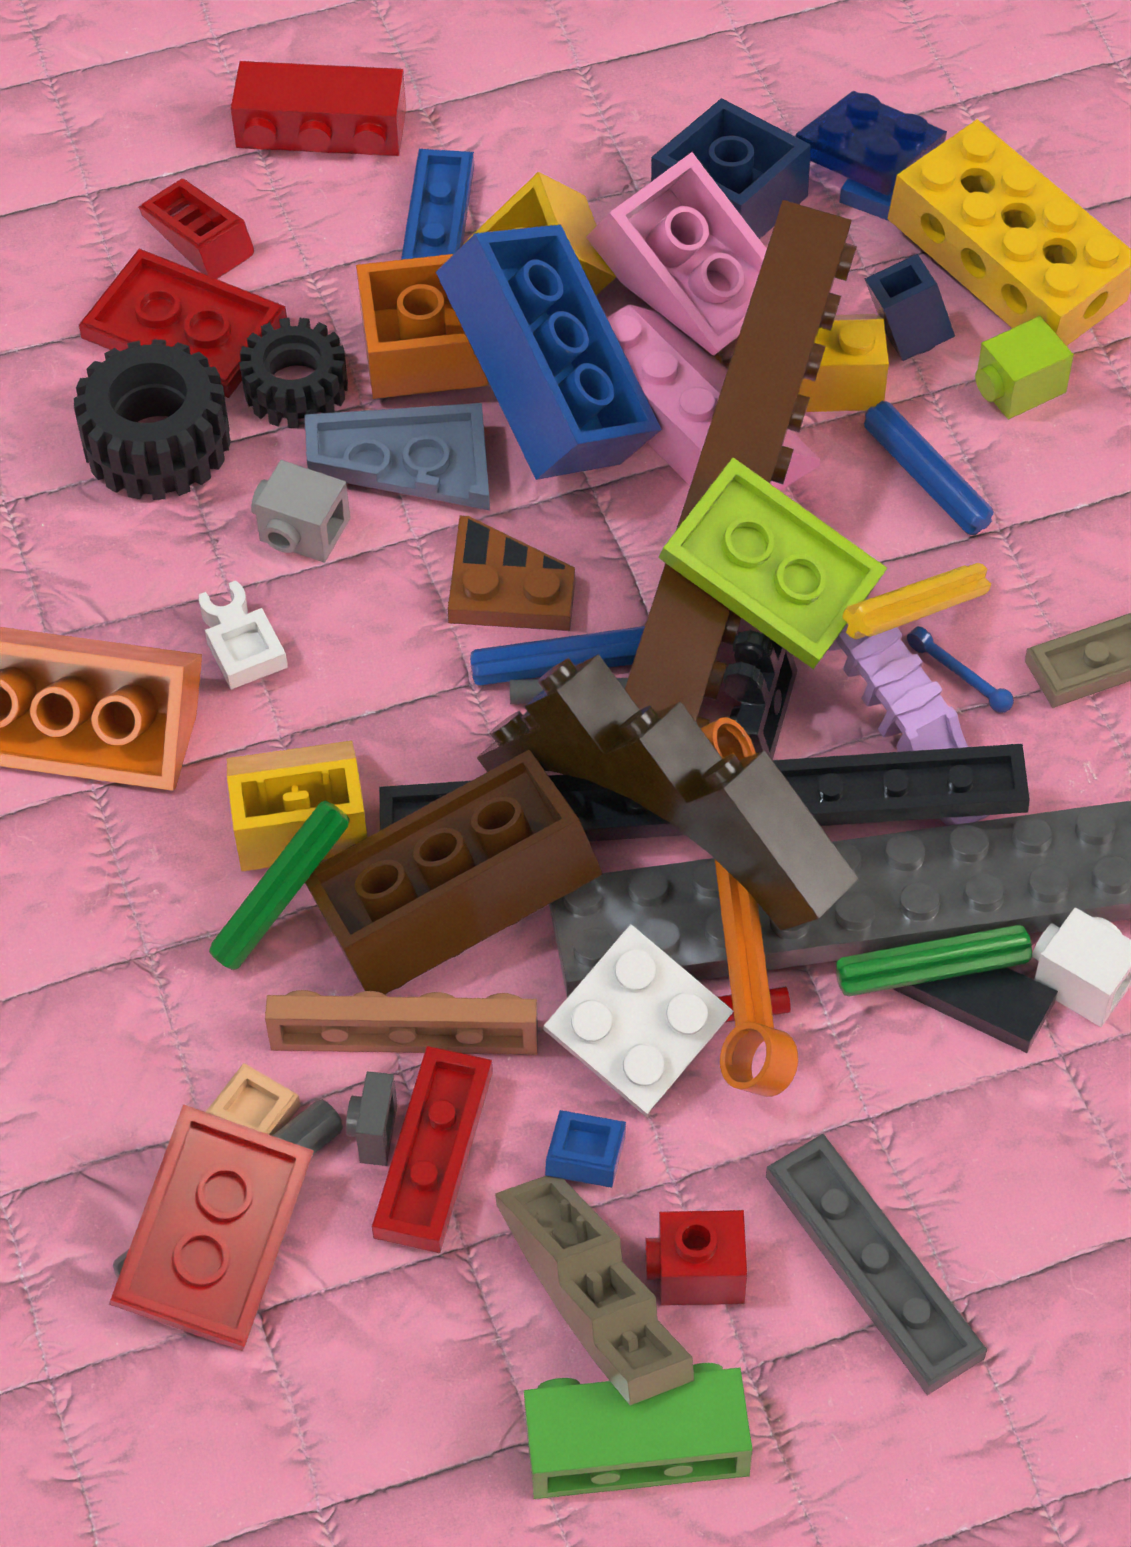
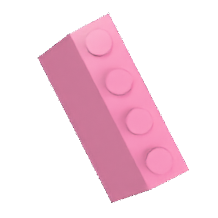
(683, 390)

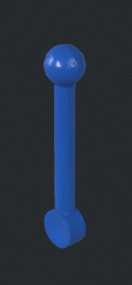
(921, 641)

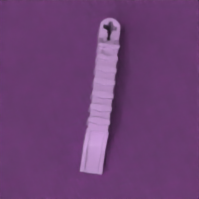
(906, 693)

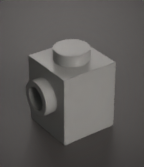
(301, 511)

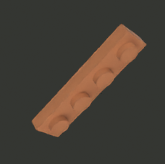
(401, 1024)

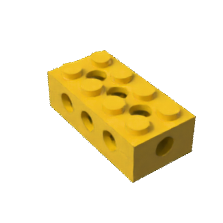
(1011, 234)

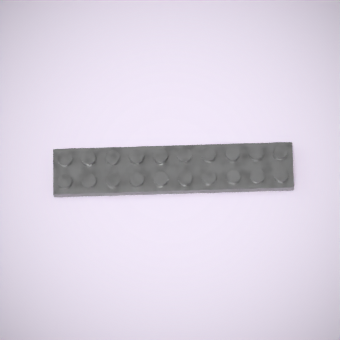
(907, 893)

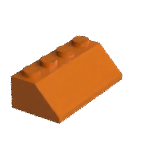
(96, 708)

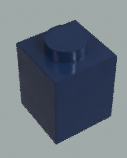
(910, 307)

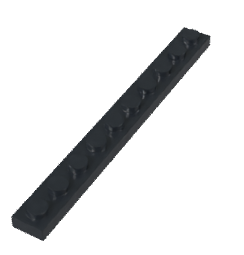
(831, 787)

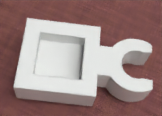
(241, 640)

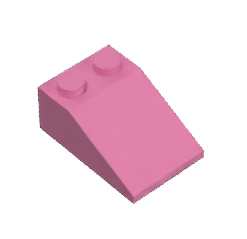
(684, 253)

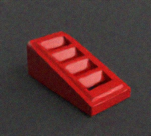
(202, 232)

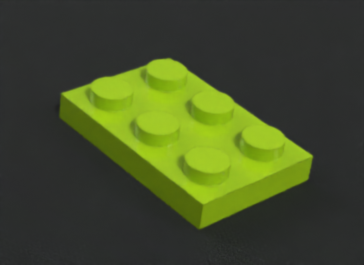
(772, 562)

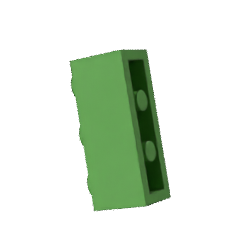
(597, 1442)

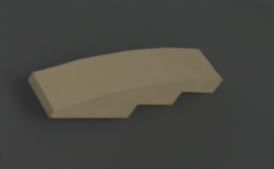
(593, 1289)

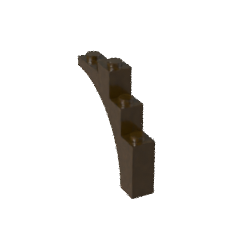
(666, 763)

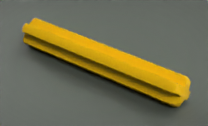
(916, 601)

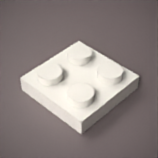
(637, 1020)

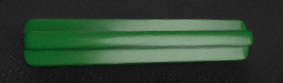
(279, 885)
(933, 960)

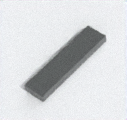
(876, 1264)

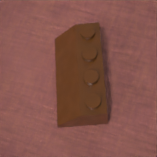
(453, 874)

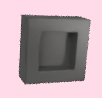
(373, 1118)

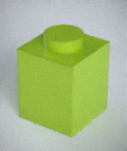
(1023, 367)

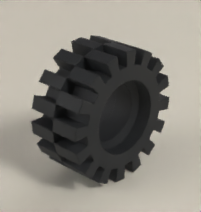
(287, 348)

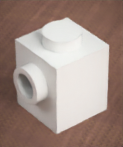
(1085, 964)

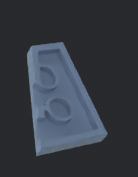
(405, 451)

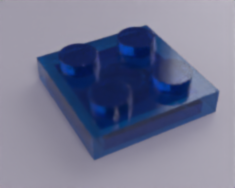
(869, 140)

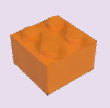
(413, 330)

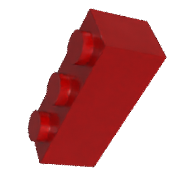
(319, 108)

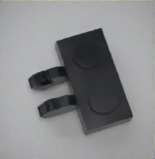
(763, 685)

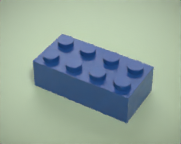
(547, 350)

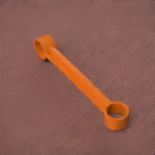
(747, 965)

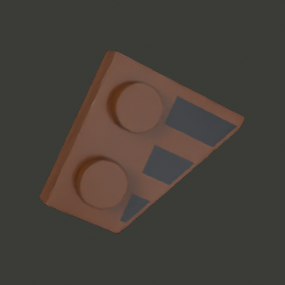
(507, 582)

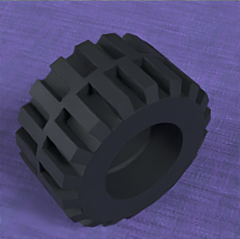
(143, 385)

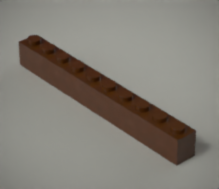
(748, 424)

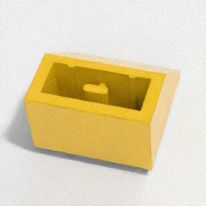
(281, 789)

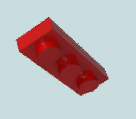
(432, 1149)

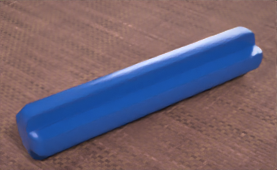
(928, 468)
(537, 657)

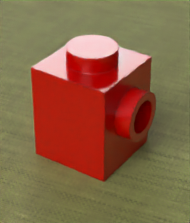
(699, 1257)

